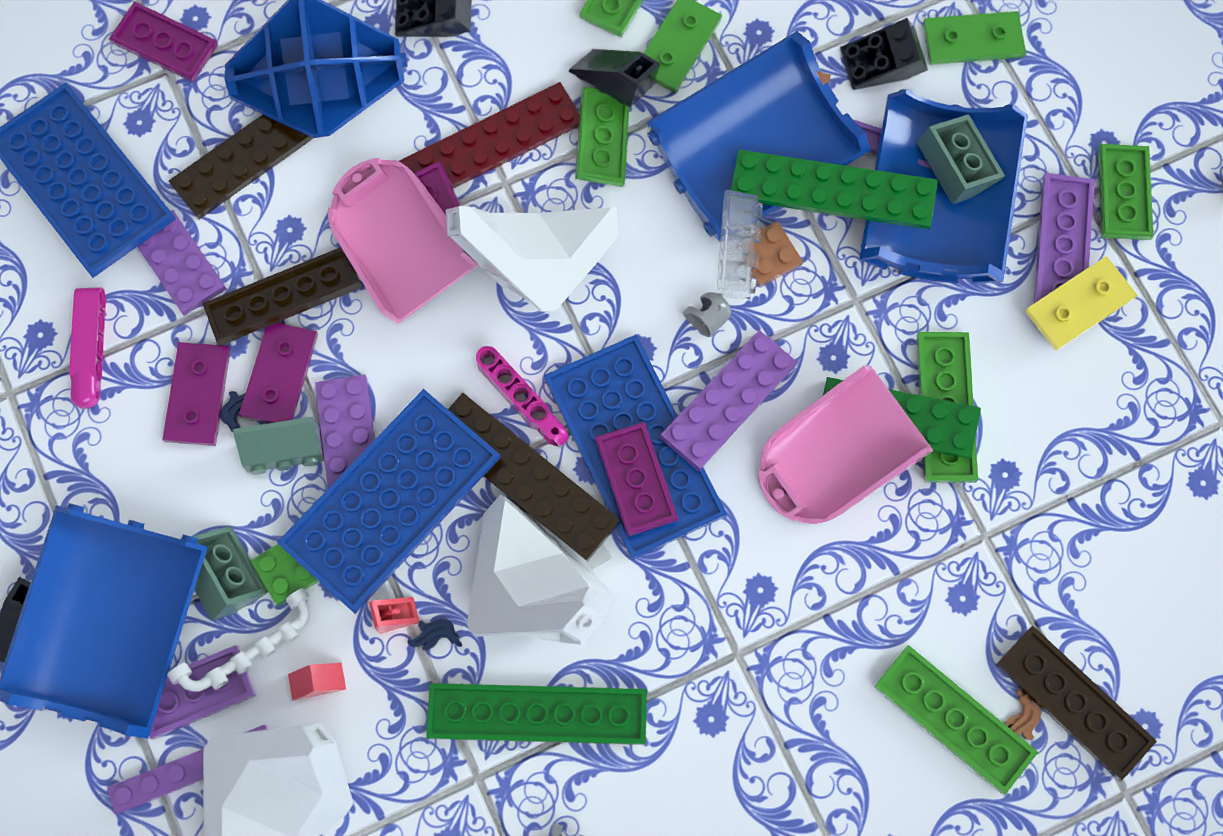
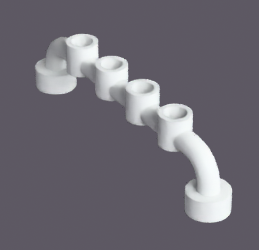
(241, 661)

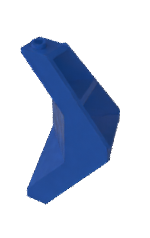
(314, 67)

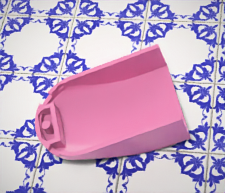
(395, 237)
(839, 450)

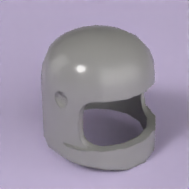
(714, 314)

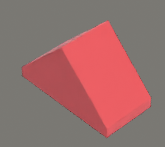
(393, 613)
(316, 680)

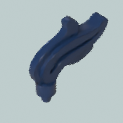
(231, 410)
(433, 632)

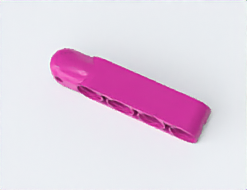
(87, 346)
(549, 424)

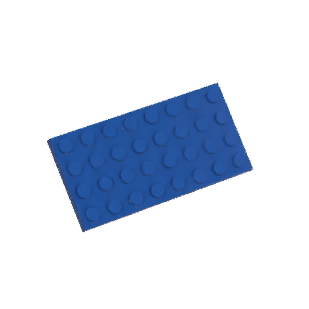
(81, 180)
(619, 391)
(389, 500)

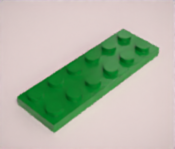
(944, 424)

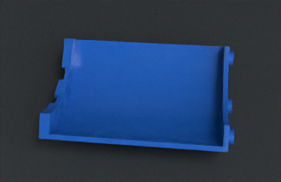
(762, 107)
(966, 236)
(101, 621)

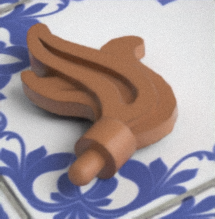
(1027, 720)

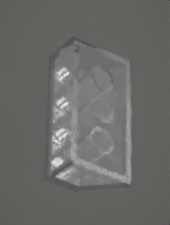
(737, 245)

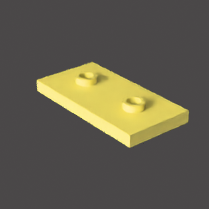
(1081, 303)

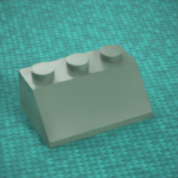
(960, 158)
(279, 445)
(227, 575)

